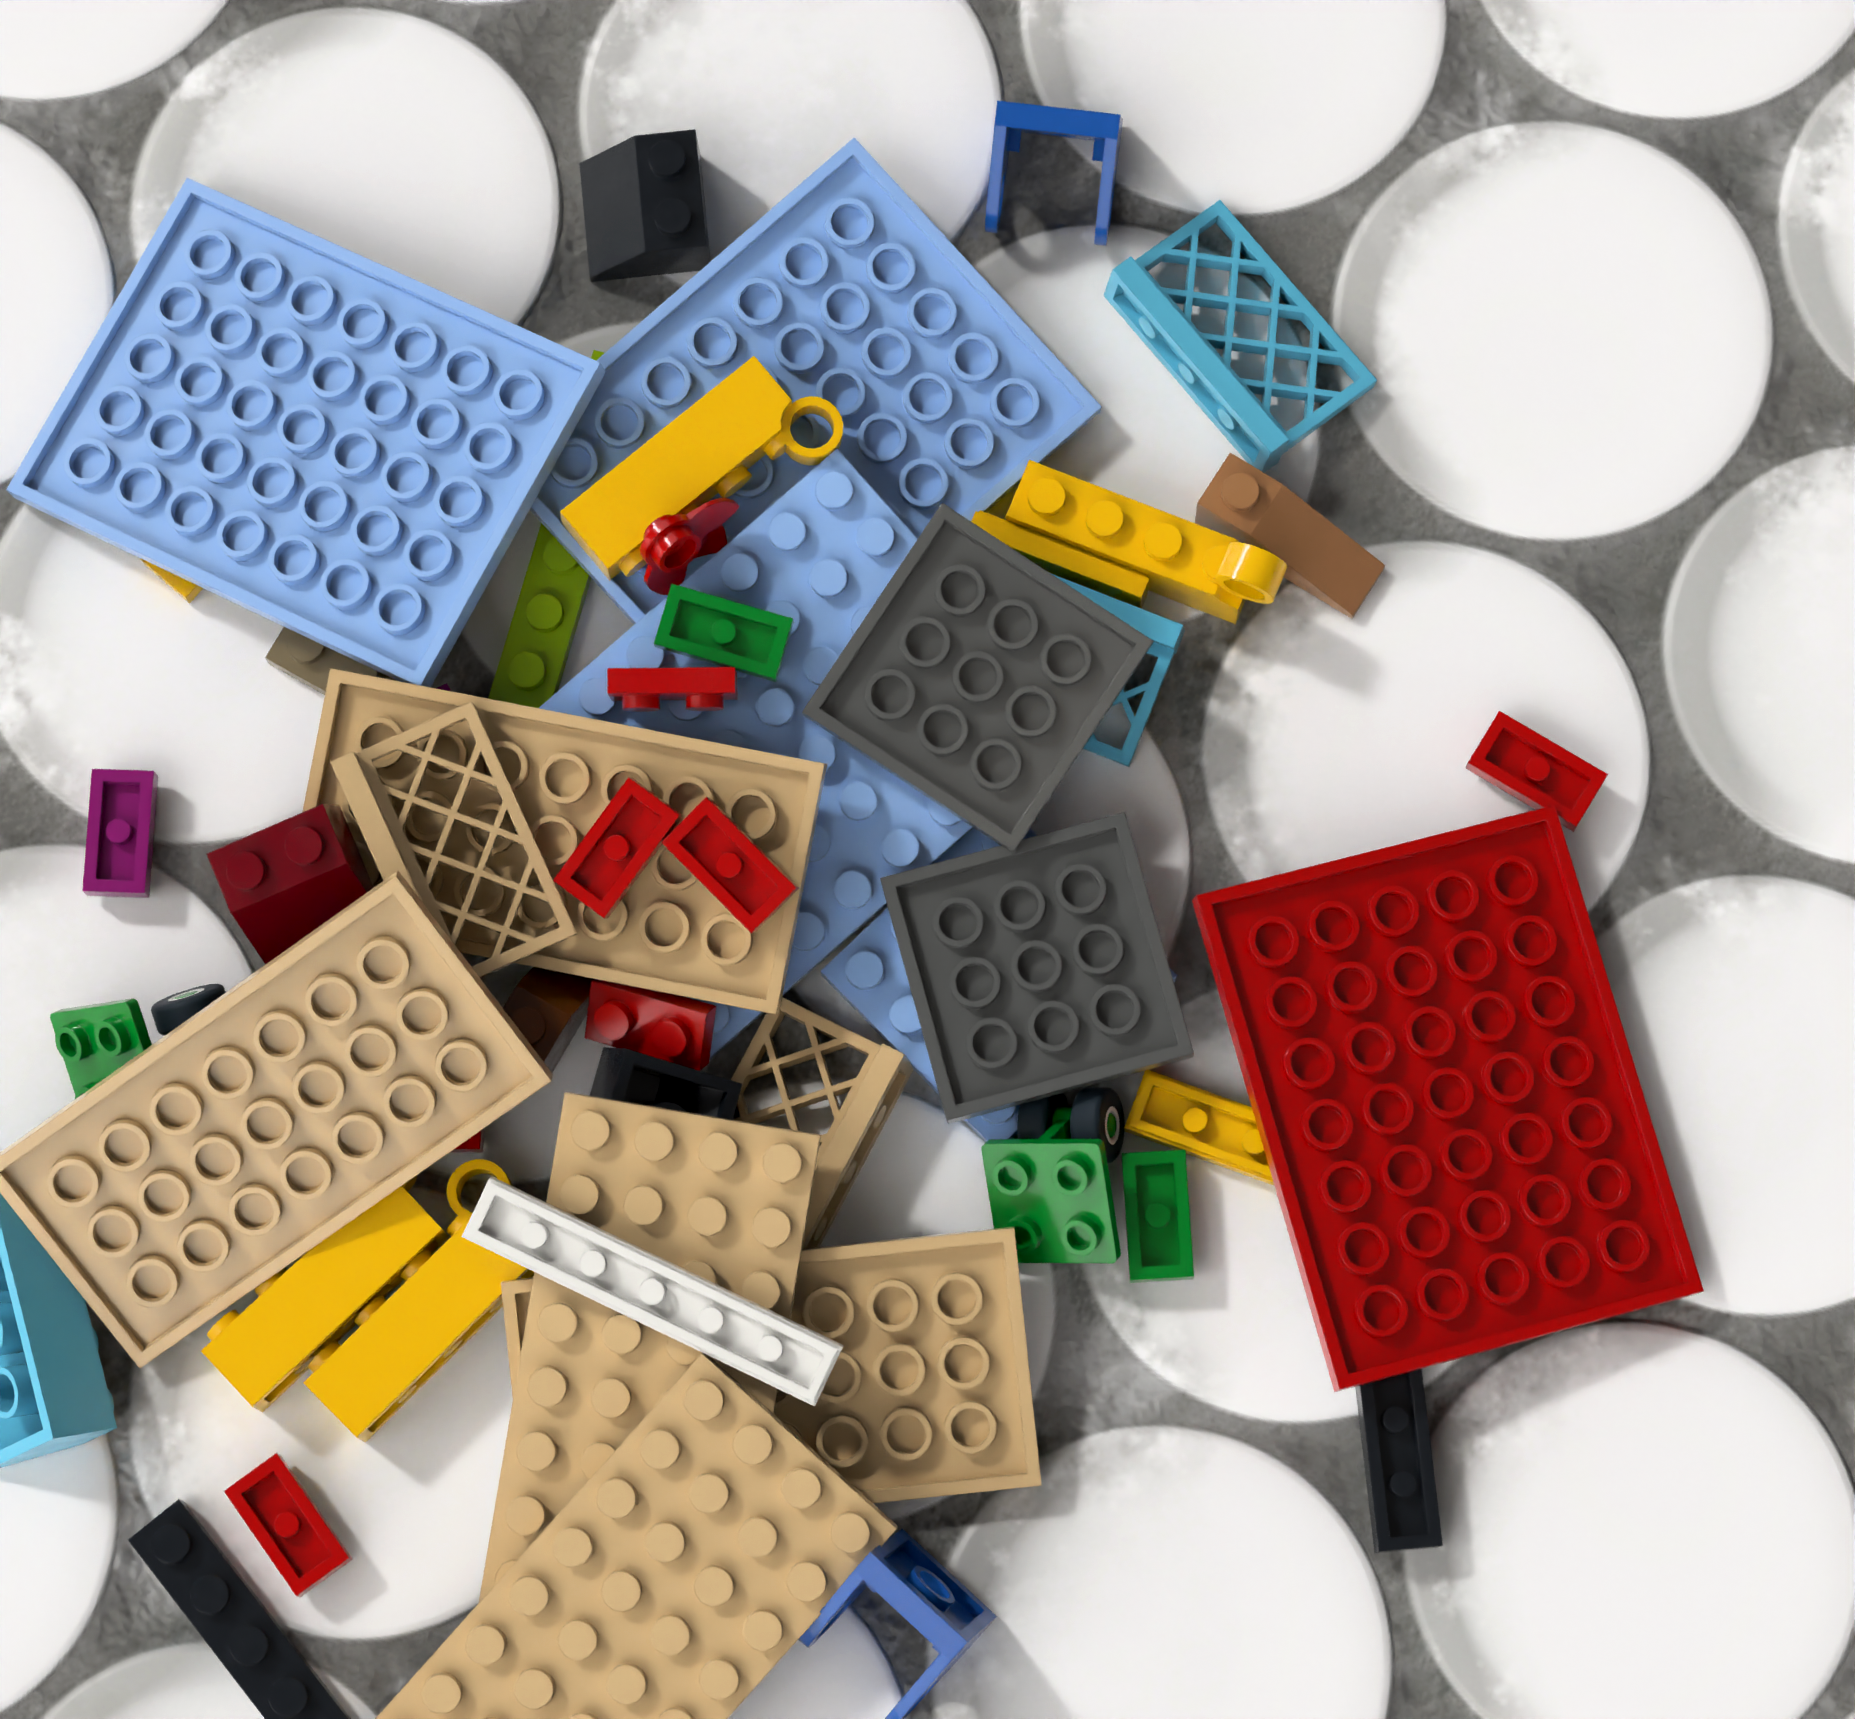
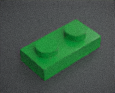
(723, 632)
(1157, 1216)

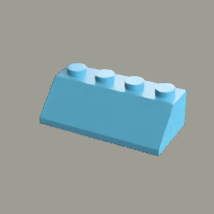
(48, 1353)

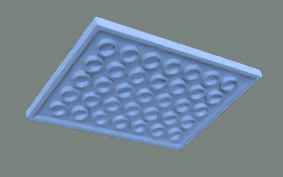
(850, 304)
(307, 433)
(824, 563)

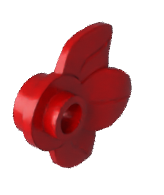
(679, 538)

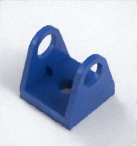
(1020, 118)
(924, 1596)

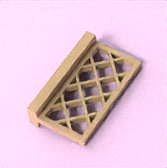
(394, 853)
(854, 1124)

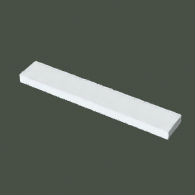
(652, 1291)

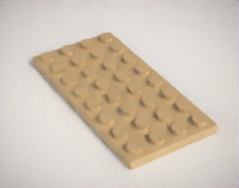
(564, 774)
(269, 1120)
(688, 1189)
(929, 1366)
(661, 1575)

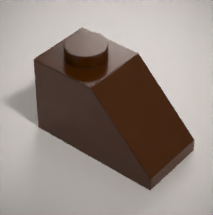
(549, 1010)

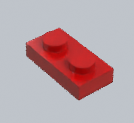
(700, 686)
(1536, 770)
(617, 848)
(730, 865)
(651, 1023)
(288, 1525)

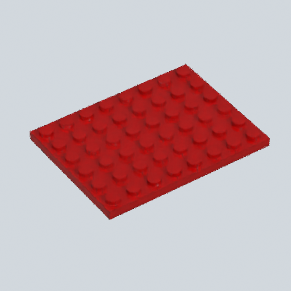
(1445, 1097)

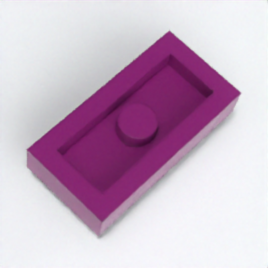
(120, 833)

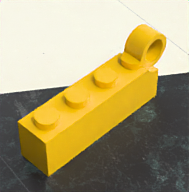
(692, 462)
(1176, 554)
(319, 1297)
(419, 1326)

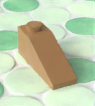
(1272, 517)

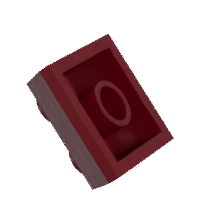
(290, 877)

